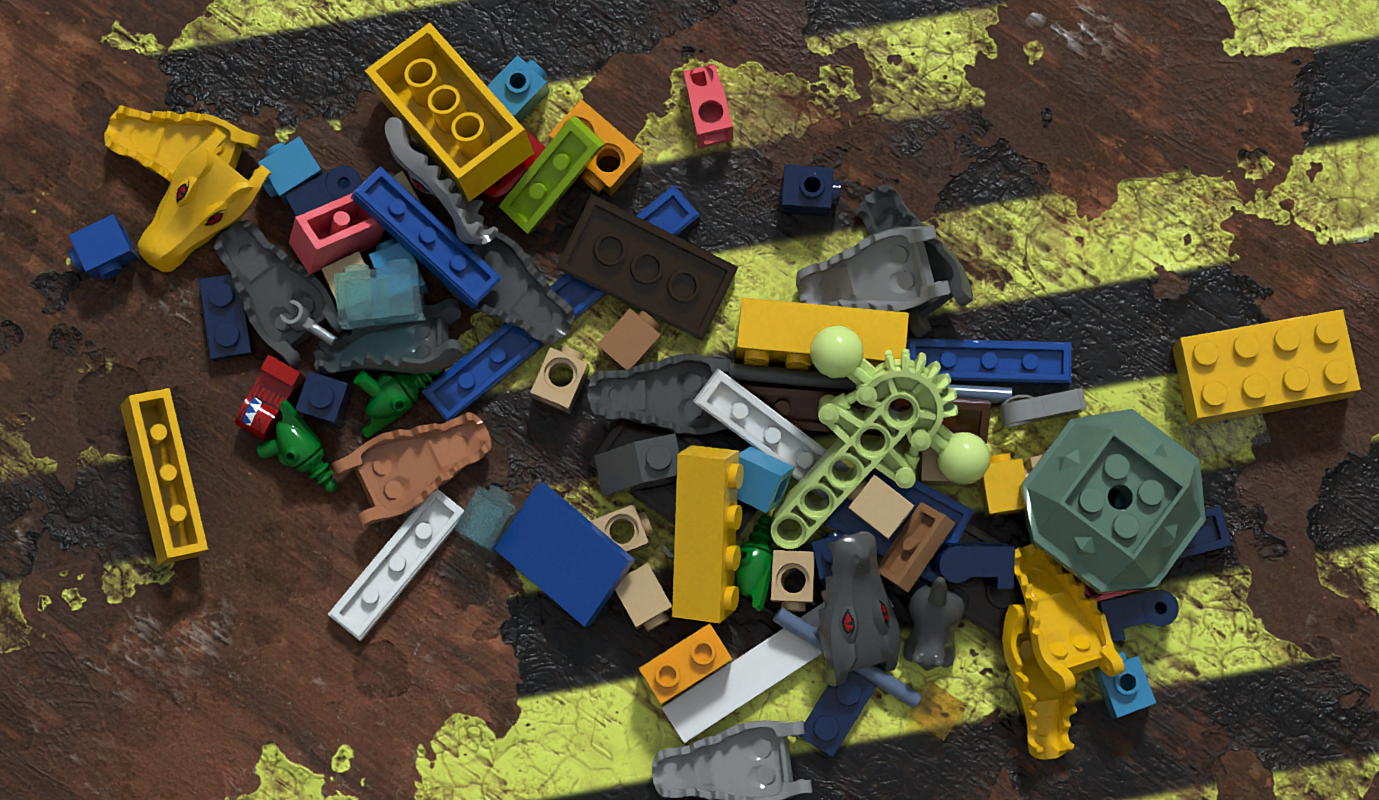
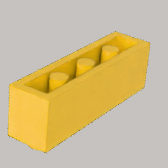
(163, 476)
(706, 533)

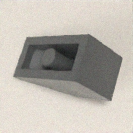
(638, 465)

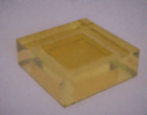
(937, 711)

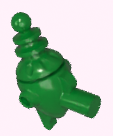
(390, 396)
(298, 447)
(756, 563)

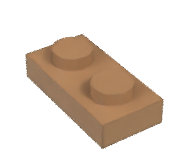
(915, 546)

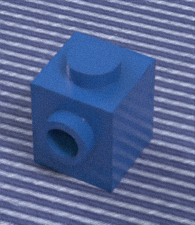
(102, 248)

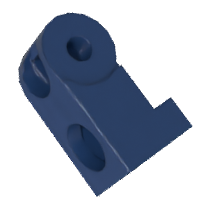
(323, 189)
(964, 560)
(1149, 609)

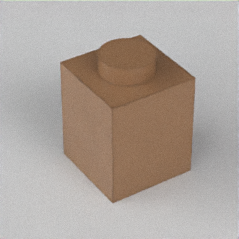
(630, 340)

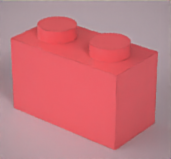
(333, 233)

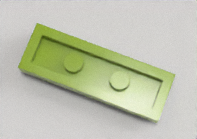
(551, 174)

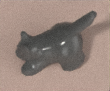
(934, 618)

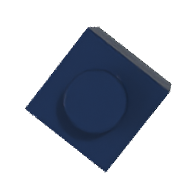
(324, 400)

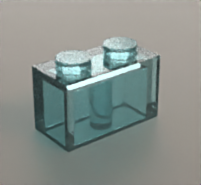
(379, 294)

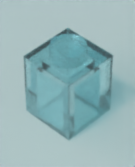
(486, 517)

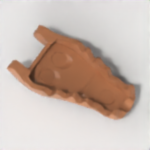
(409, 465)

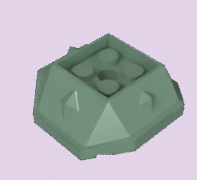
(1071, 509)

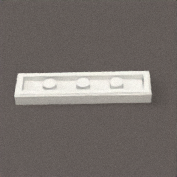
(761, 425)
(396, 564)

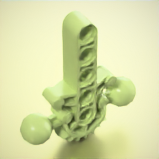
(839, 354)

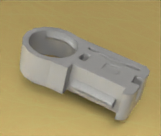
(1041, 408)

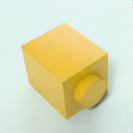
(1001, 486)

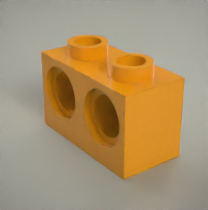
(615, 145)
(685, 664)

